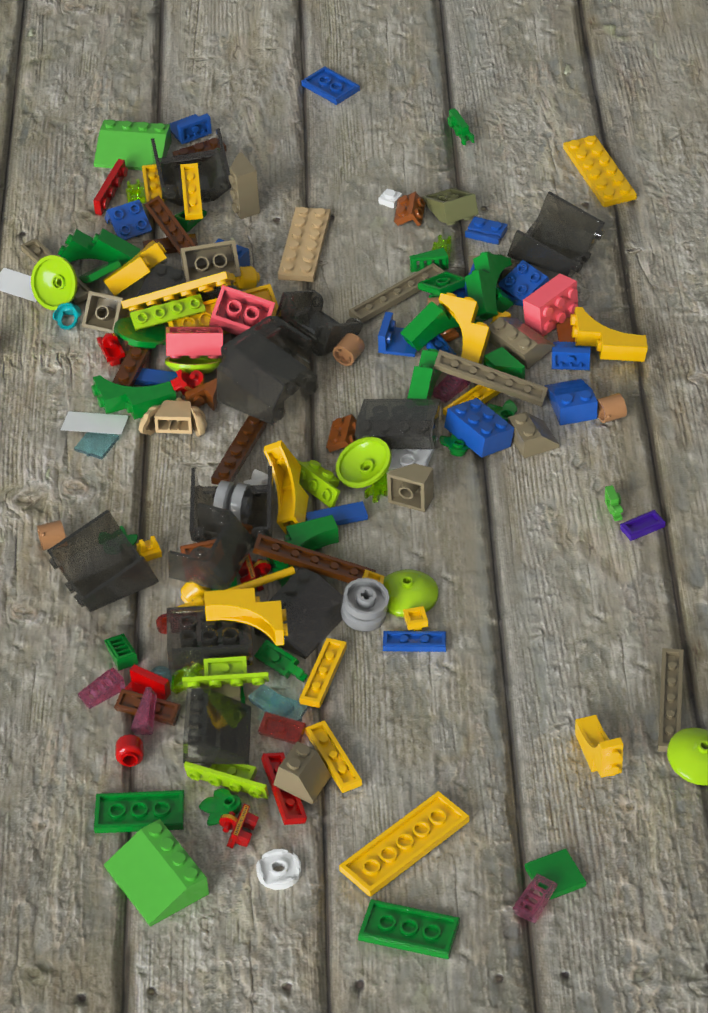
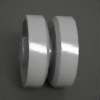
(235, 499)
(364, 604)

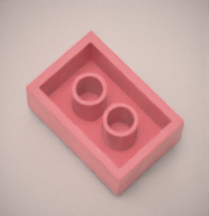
(551, 304)
(239, 311)
(194, 342)

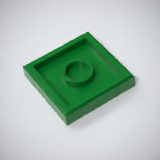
(99, 271)
(442, 283)
(558, 868)

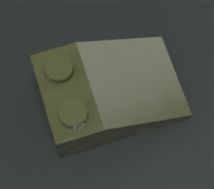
(452, 205)

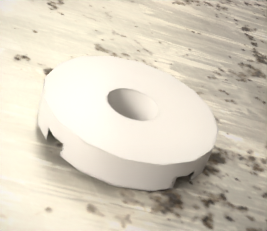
(278, 879)

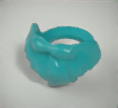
(67, 309)

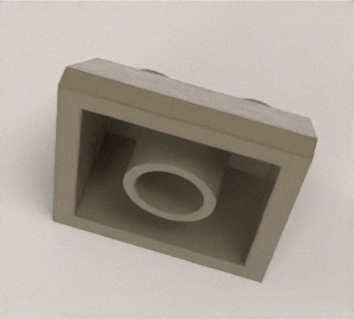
(103, 312)
(531, 435)
(411, 486)
(302, 773)

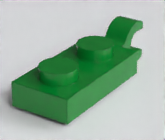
(460, 126)
(280, 661)

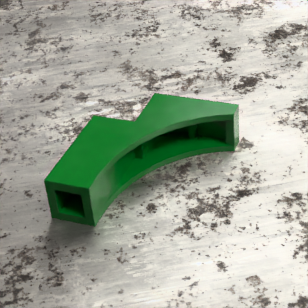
(102, 247)
(483, 282)
(427, 325)
(424, 376)
(133, 399)
(310, 535)

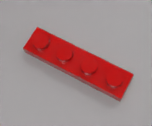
(110, 186)
(288, 804)

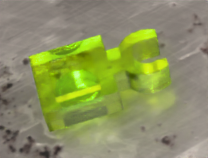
(135, 192)
(446, 244)
(377, 489)
(177, 684)

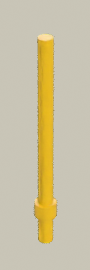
(198, 601)

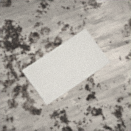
(16, 284)
(94, 422)

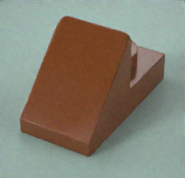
(203, 394)

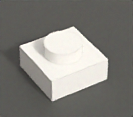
(389, 198)

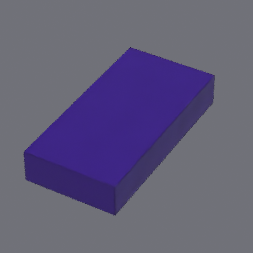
(642, 525)

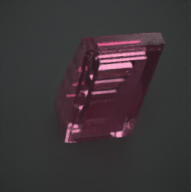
(449, 381)
(111, 679)
(144, 718)
(519, 907)

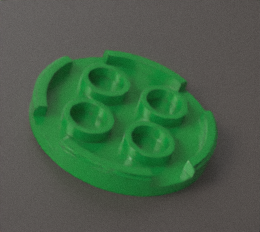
(142, 338)

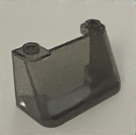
(305, 314)

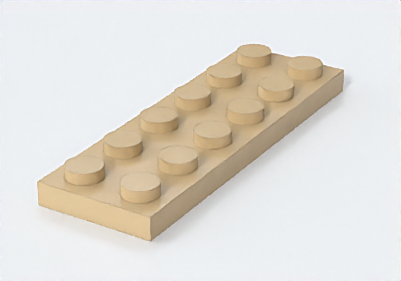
(304, 244)

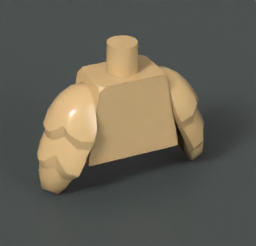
(173, 417)

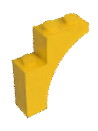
(136, 267)
(474, 335)
(609, 342)
(291, 495)
(245, 607)
(600, 751)

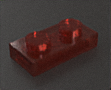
(282, 728)

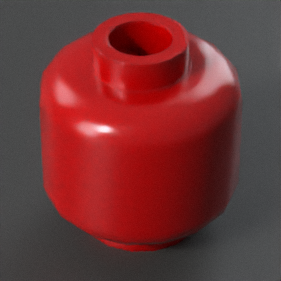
(129, 750)

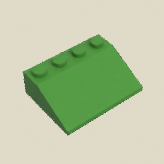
(131, 143)
(157, 873)

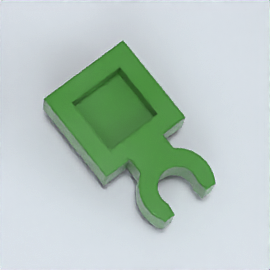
(612, 501)

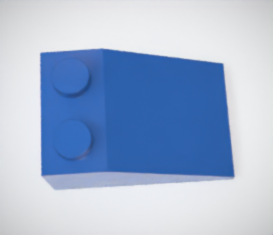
(572, 401)

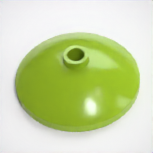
(47, 280)
(187, 364)
(363, 462)
(410, 590)
(688, 756)

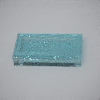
(270, 701)

